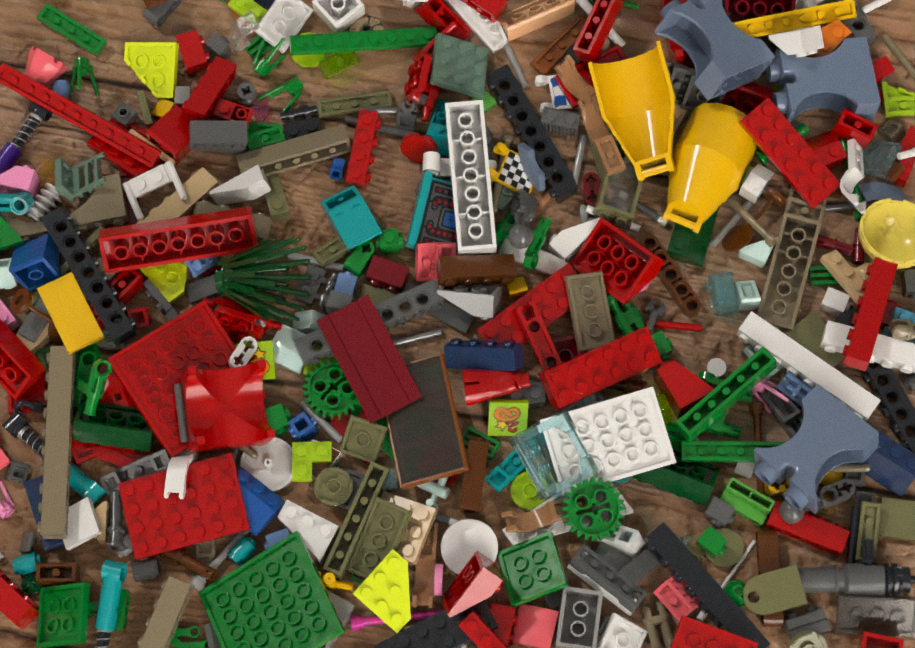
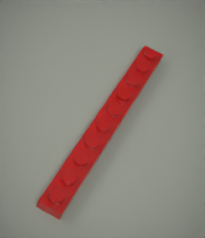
(79, 116)

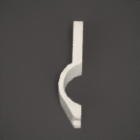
(853, 174)
(177, 473)

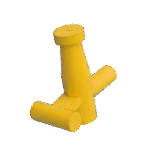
(332, 584)

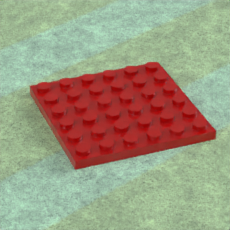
(158, 359)

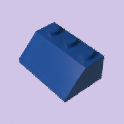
(260, 502)

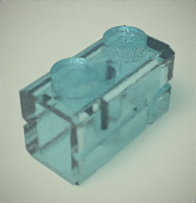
(722, 293)

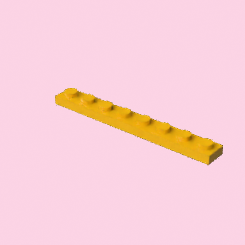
(797, 18)

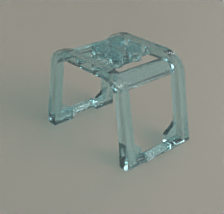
(534, 461)

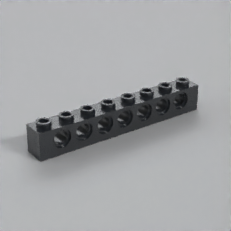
(504, 77)
(54, 222)
(893, 388)

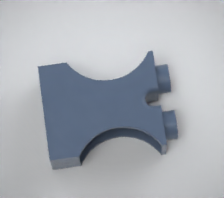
(719, 50)
(826, 82)
(826, 439)

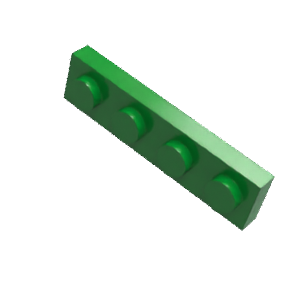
(71, 30)

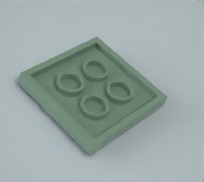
(459, 66)

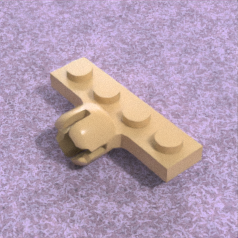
(848, 277)

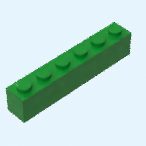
(726, 394)

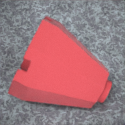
(43, 67)

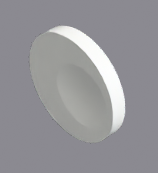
(272, 465)
(464, 539)

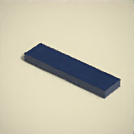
(33, 493)

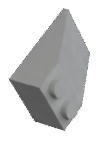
(475, 299)

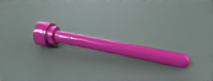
(359, 622)

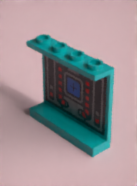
(433, 213)

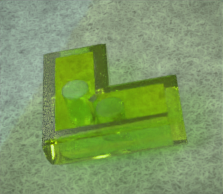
(338, 63)

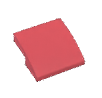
(426, 257)
(675, 598)
(535, 626)

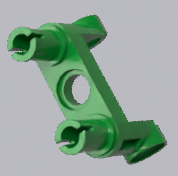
(539, 238)
(90, 382)
(719, 426)

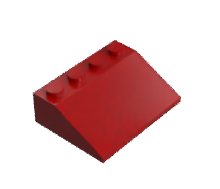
(621, 258)

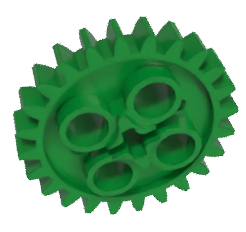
(321, 377)
(597, 526)

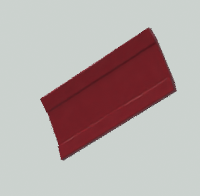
(369, 359)

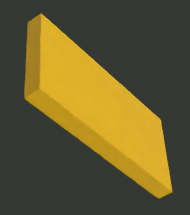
(70, 313)

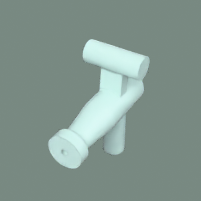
(436, 489)

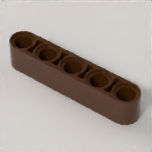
(676, 283)
(768, 561)

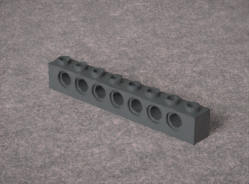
(392, 305)

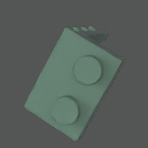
(70, 180)

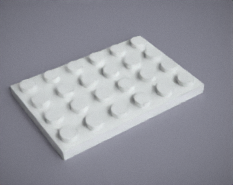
(620, 434)

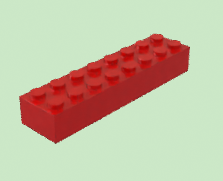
(177, 239)

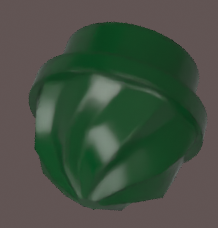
(30, 585)

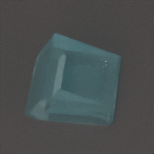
(390, 483)

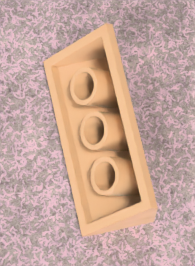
(534, 16)

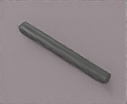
(386, 129)

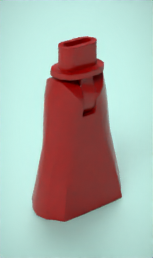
(488, 384)

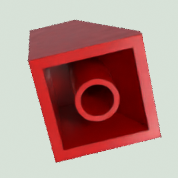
(171, 134)
(680, 387)

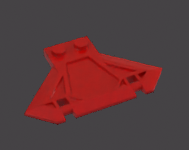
(120, 457)

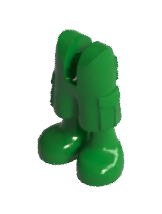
(625, 320)

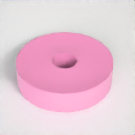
(438, 580)

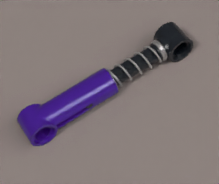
(11, 151)

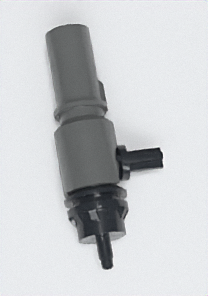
(859, 577)

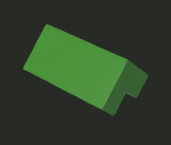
(747, 501)

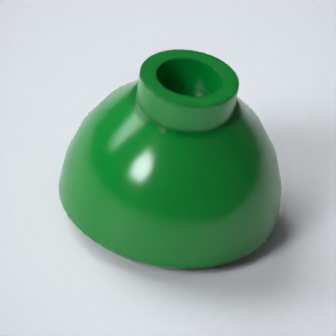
(735, 591)

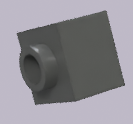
(218, 46)
(127, 119)

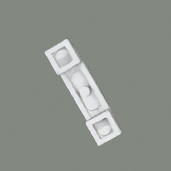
(547, 262)

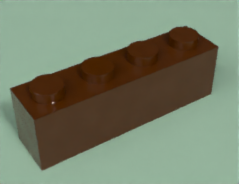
(476, 269)

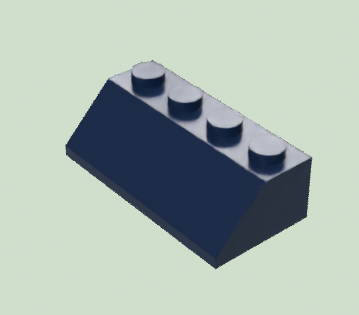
(891, 465)

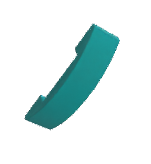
(506, 471)

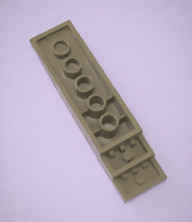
(790, 261)

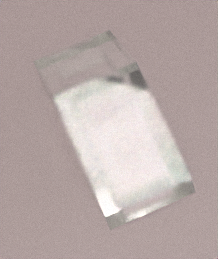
(242, 27)

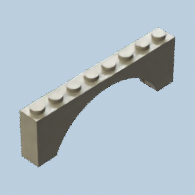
(103, 208)

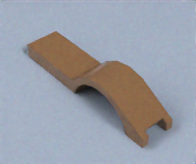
(575, 83)
(601, 138)
(540, 517)
(425, 571)

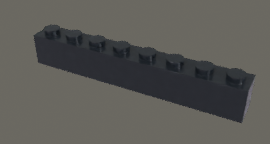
(701, 585)

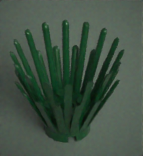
(240, 277)

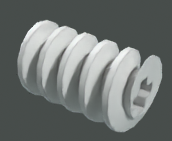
(44, 202)

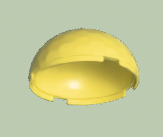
(889, 232)

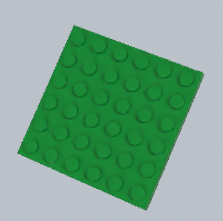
(273, 601)

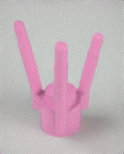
(761, 387)
(6, 507)

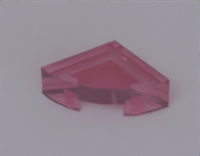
(261, 111)

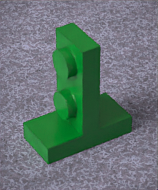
(122, 611)

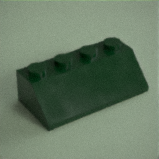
(689, 246)
(114, 427)
(683, 479)

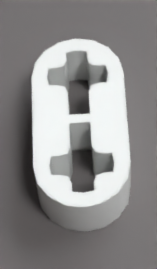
(239, 351)

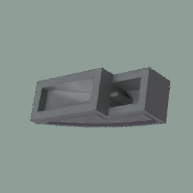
(785, 412)

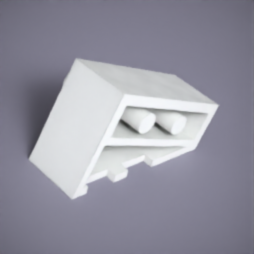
(316, 531)

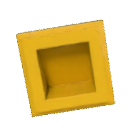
(162, 108)
(517, 288)

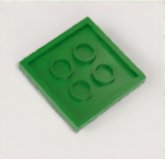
(532, 568)
(62, 615)

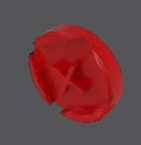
(415, 145)

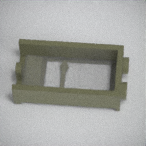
(619, 195)

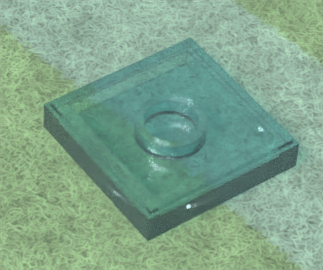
(879, 157)

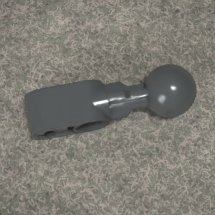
(524, 210)
(792, 515)

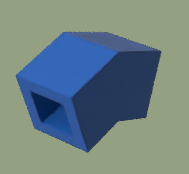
(337, 169)

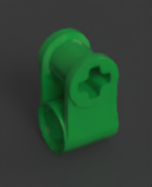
(358, 260)

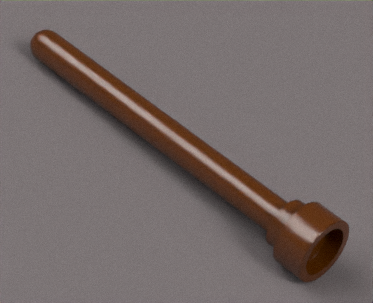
(757, 410)

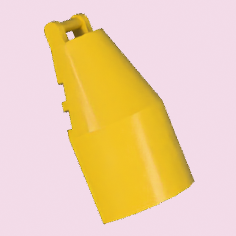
(639, 108)
(708, 163)

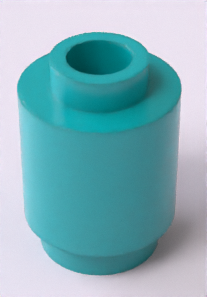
(242, 550)
(26, 563)

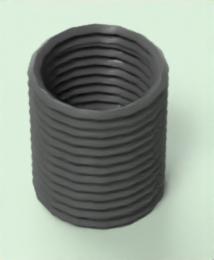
(146, 569)

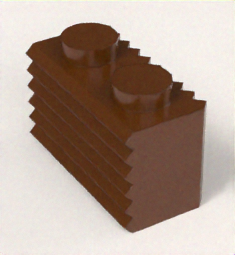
(57, 573)

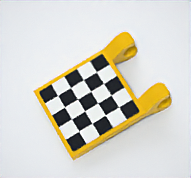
(511, 171)

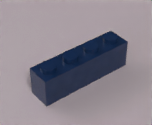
(484, 354)

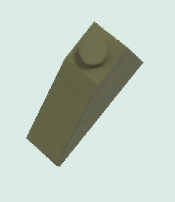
(276, 200)

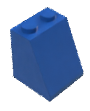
(36, 262)

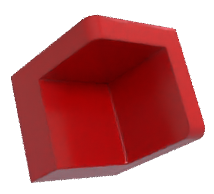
(882, 68)

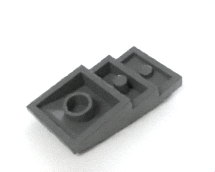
(686, 92)

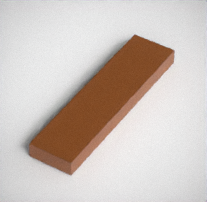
(554, 52)

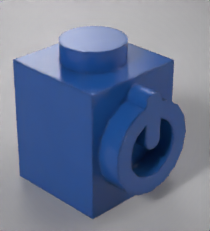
(303, 427)

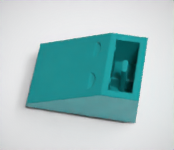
(437, 128)
(350, 217)

